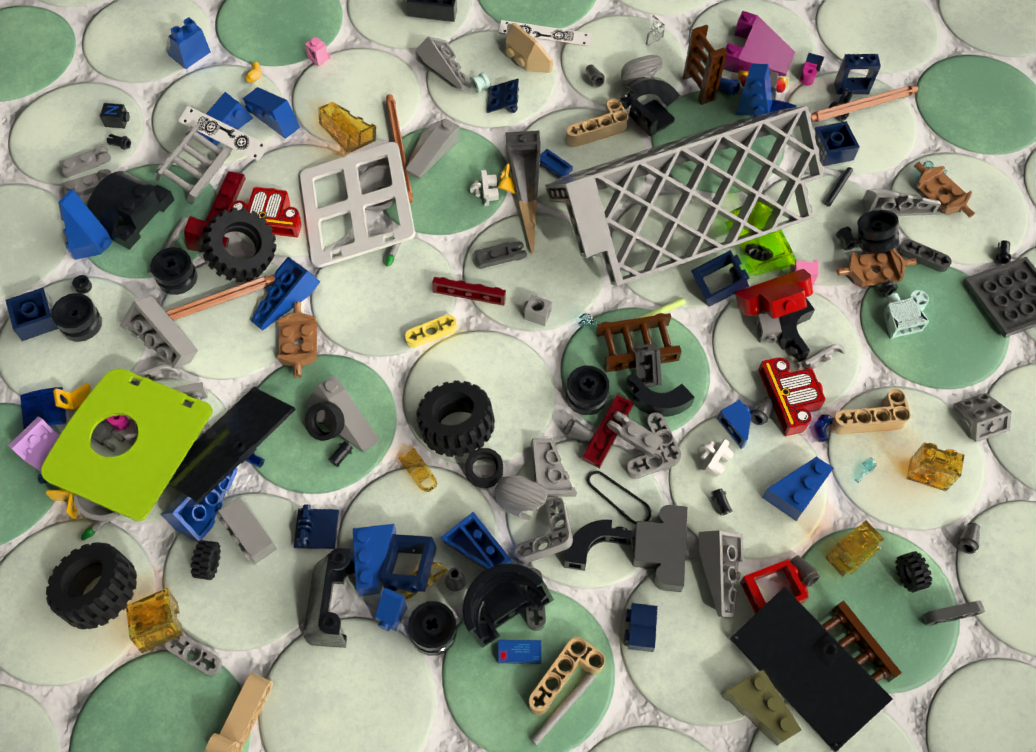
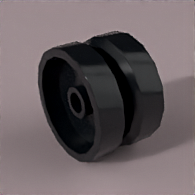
(878, 231)
(174, 271)
(76, 317)
(587, 390)
(437, 640)

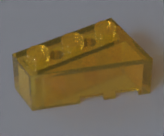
(345, 128)

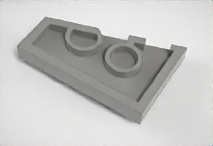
(549, 469)

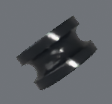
(846, 96)
(82, 279)
(888, 288)

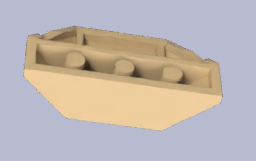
(526, 50)

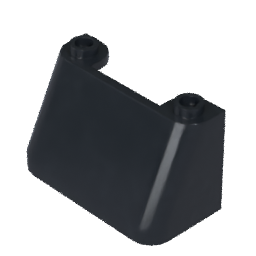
(321, 625)

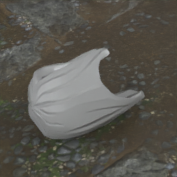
(639, 68)
(519, 495)

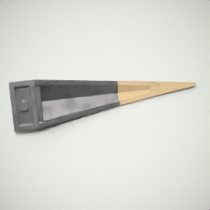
(524, 160)

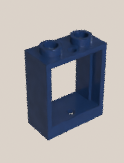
(858, 85)
(715, 265)
(408, 544)

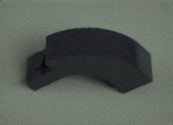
(649, 85)
(790, 337)
(651, 402)
(589, 536)

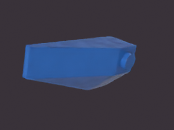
(83, 231)
(290, 285)
(197, 519)

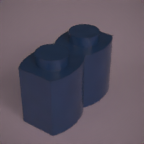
(642, 627)

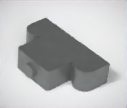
(663, 547)

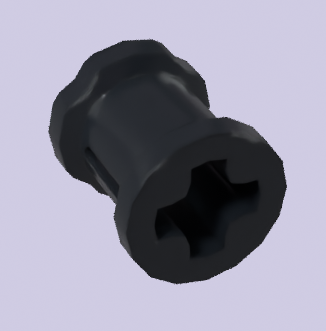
(847, 238)

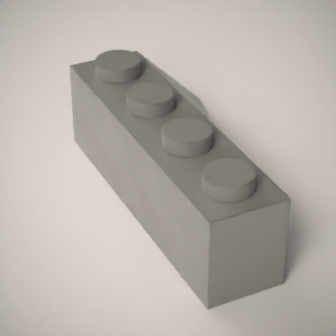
(159, 332)

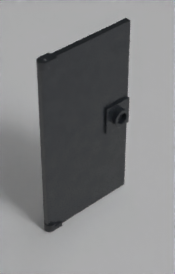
(229, 443)
(811, 669)

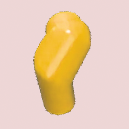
(254, 74)

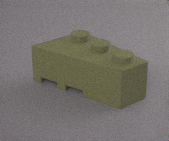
(764, 707)

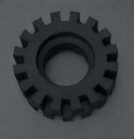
(205, 560)
(913, 571)

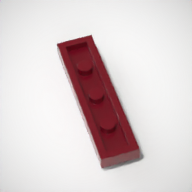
(227, 194)
(469, 291)
(605, 437)

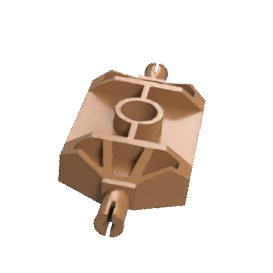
(936, 180)
(889, 264)
(293, 328)

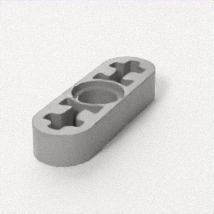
(194, 663)

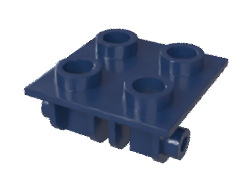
(503, 96)
(316, 528)

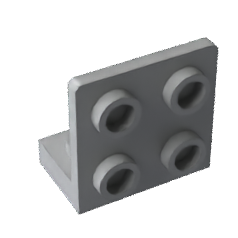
(986, 415)

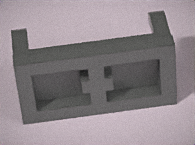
(648, 364)

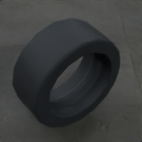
(311, 422)
(484, 453)

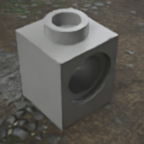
(541, 316)
(767, 328)

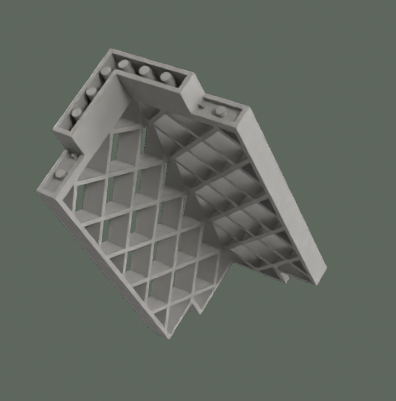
(591, 222)

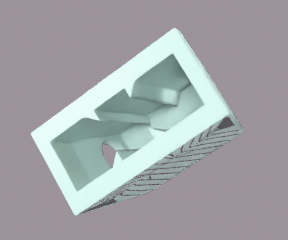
(903, 317)

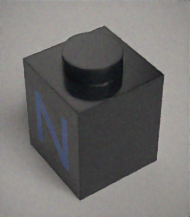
(114, 115)

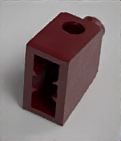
(194, 233)

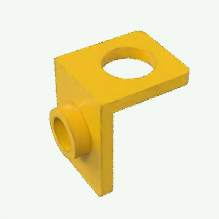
(505, 182)
(74, 398)
(62, 495)

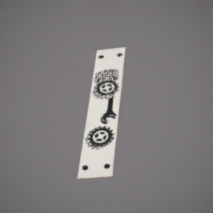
(550, 33)
(224, 133)

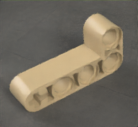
(600, 127)
(847, 420)
(560, 677)
(242, 716)

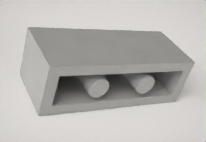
(246, 531)

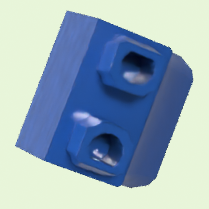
(187, 44)

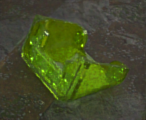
(775, 241)

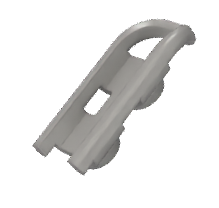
(824, 354)
(155, 373)

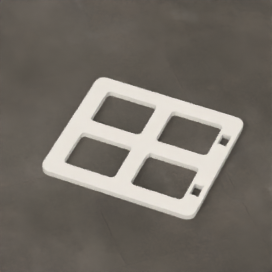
(356, 204)

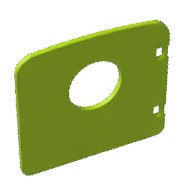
(138, 477)

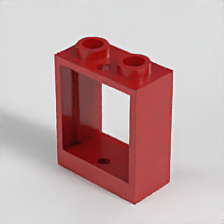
(754, 594)

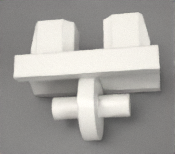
(479, 188)
(712, 455)

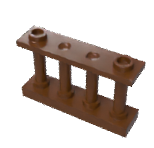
(714, 64)
(627, 361)
(870, 648)

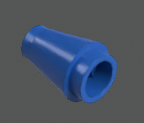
(729, 86)

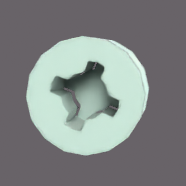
(480, 82)
(921, 298)

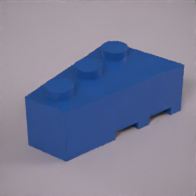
(757, 93)
(272, 111)
(229, 112)
(798, 488)
(476, 543)
(369, 556)

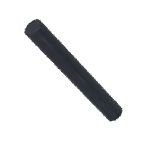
(839, 186)

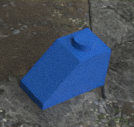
(736, 422)
(390, 610)

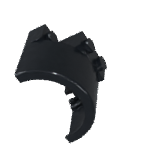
(130, 198)
(501, 598)

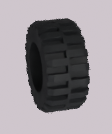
(245, 223)
(461, 437)
(107, 596)

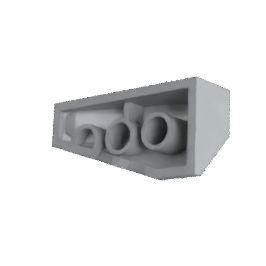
(441, 58)
(432, 146)
(898, 203)
(356, 428)
(720, 558)

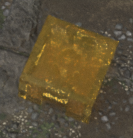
(935, 466)
(855, 549)
(153, 620)

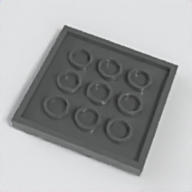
(1007, 295)

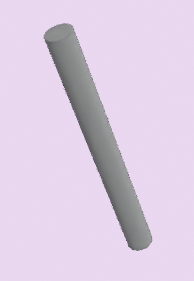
(175, 235)
(562, 709)

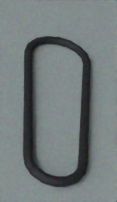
(624, 489)

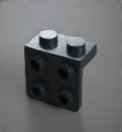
(651, 116)

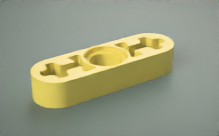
(431, 324)

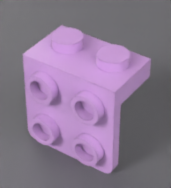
(35, 443)

